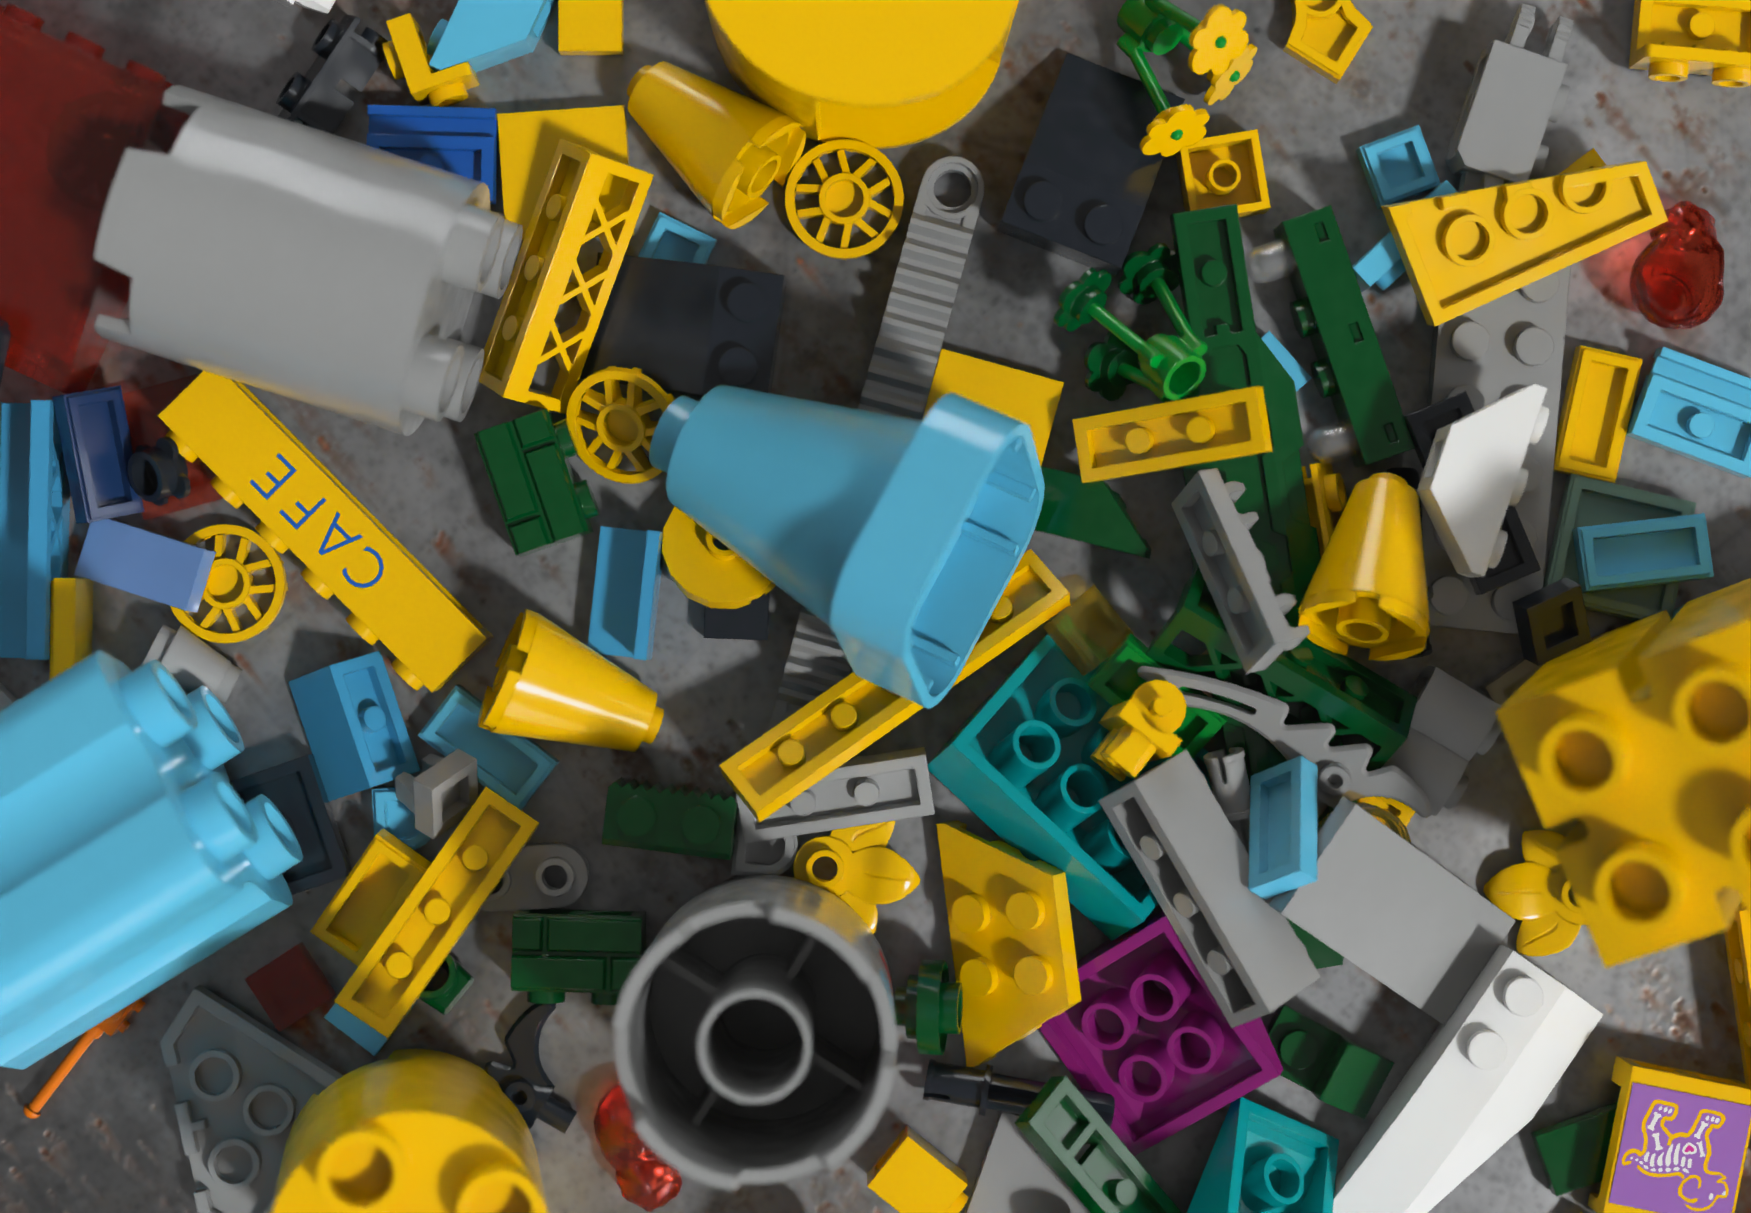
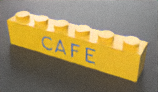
(326, 528)

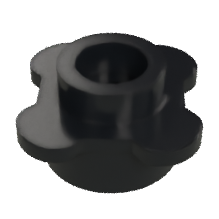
(159, 472)

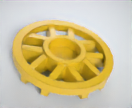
(844, 199)
(620, 424)
(232, 585)

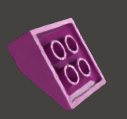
(1156, 1037)

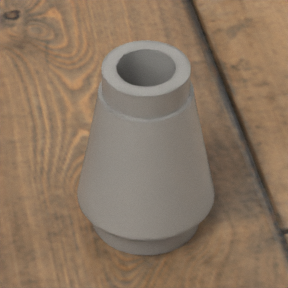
(193, 662)

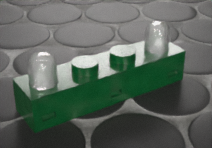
(1342, 336)

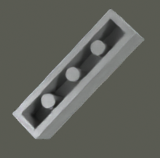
(1202, 884)

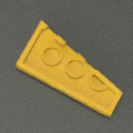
(1505, 236)

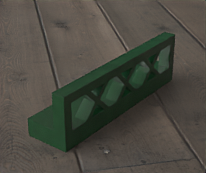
(1332, 683)

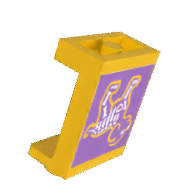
(1674, 1141)

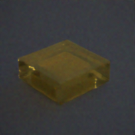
(1088, 630)

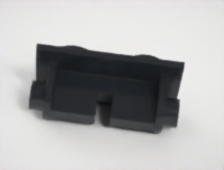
(340, 56)

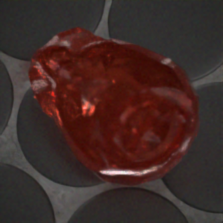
(1680, 271)
(639, 1170)

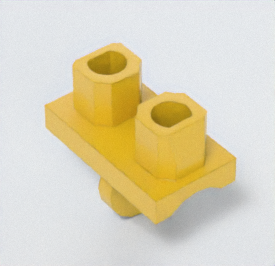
(1141, 729)

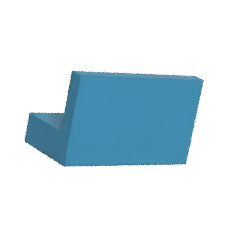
(626, 592)
(353, 725)

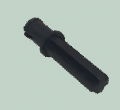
(996, 1091)

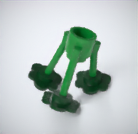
(1168, 363)

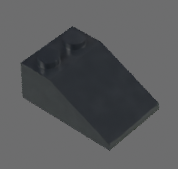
(1085, 168)
(691, 325)

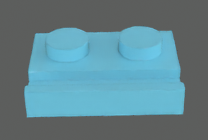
(1695, 412)

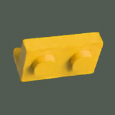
(1693, 38)

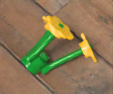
(1216, 47)

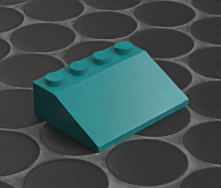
(1032, 781)

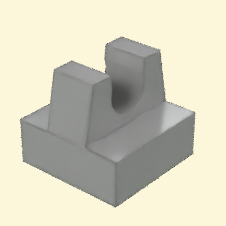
(441, 793)

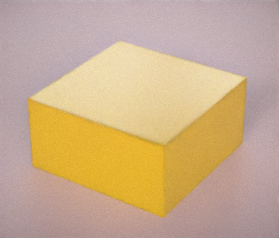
(1224, 173)

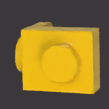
(409, 59)

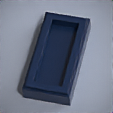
(97, 453)

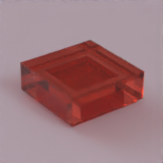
(290, 986)

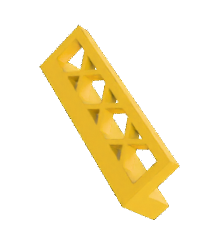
(543, 273)

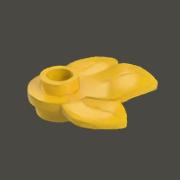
(866, 869)
(1538, 896)

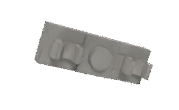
(1235, 570)
(853, 795)

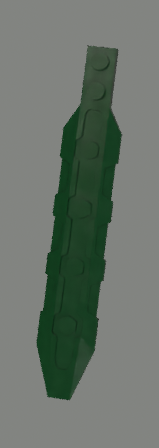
(1222, 316)

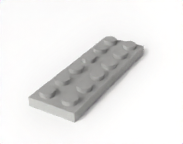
(1489, 356)

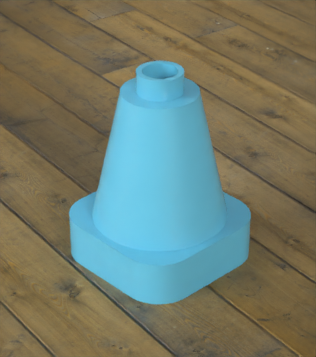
(864, 517)

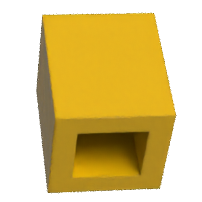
(918, 1177)

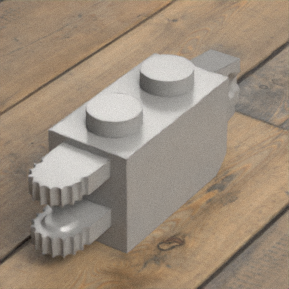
(1510, 107)

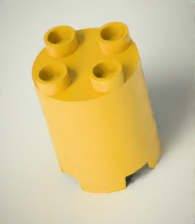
(410, 1140)

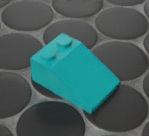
(1267, 1165)

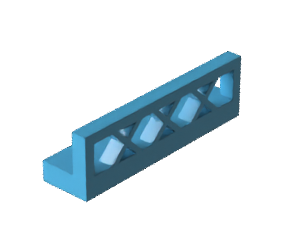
(31, 526)

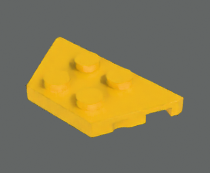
(1006, 940)

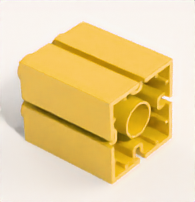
(1654, 760)

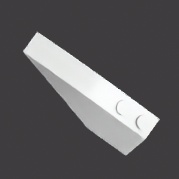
(1467, 1089)

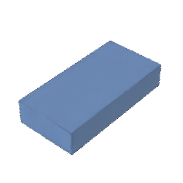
(145, 563)

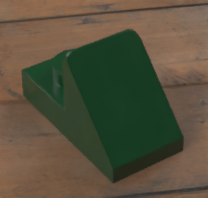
(1327, 1061)

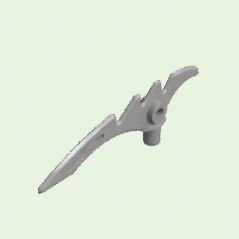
(1339, 767)

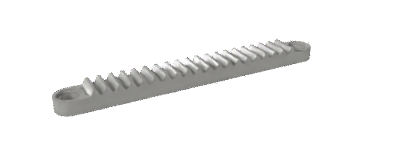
(896, 382)

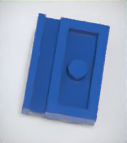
(443, 137)

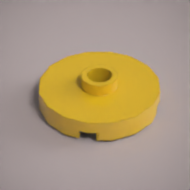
(704, 571)

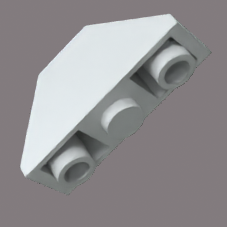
(1478, 473)

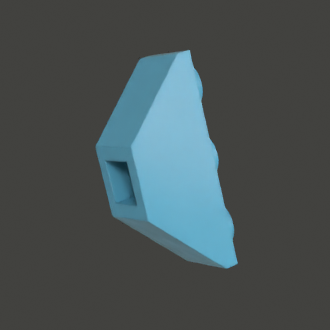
(488, 32)

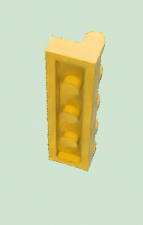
(437, 913)

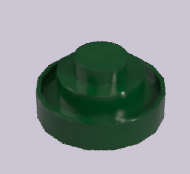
(930, 1007)

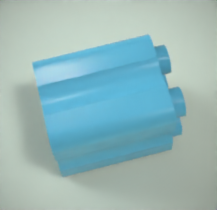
(121, 848)

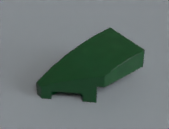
(1088, 514)

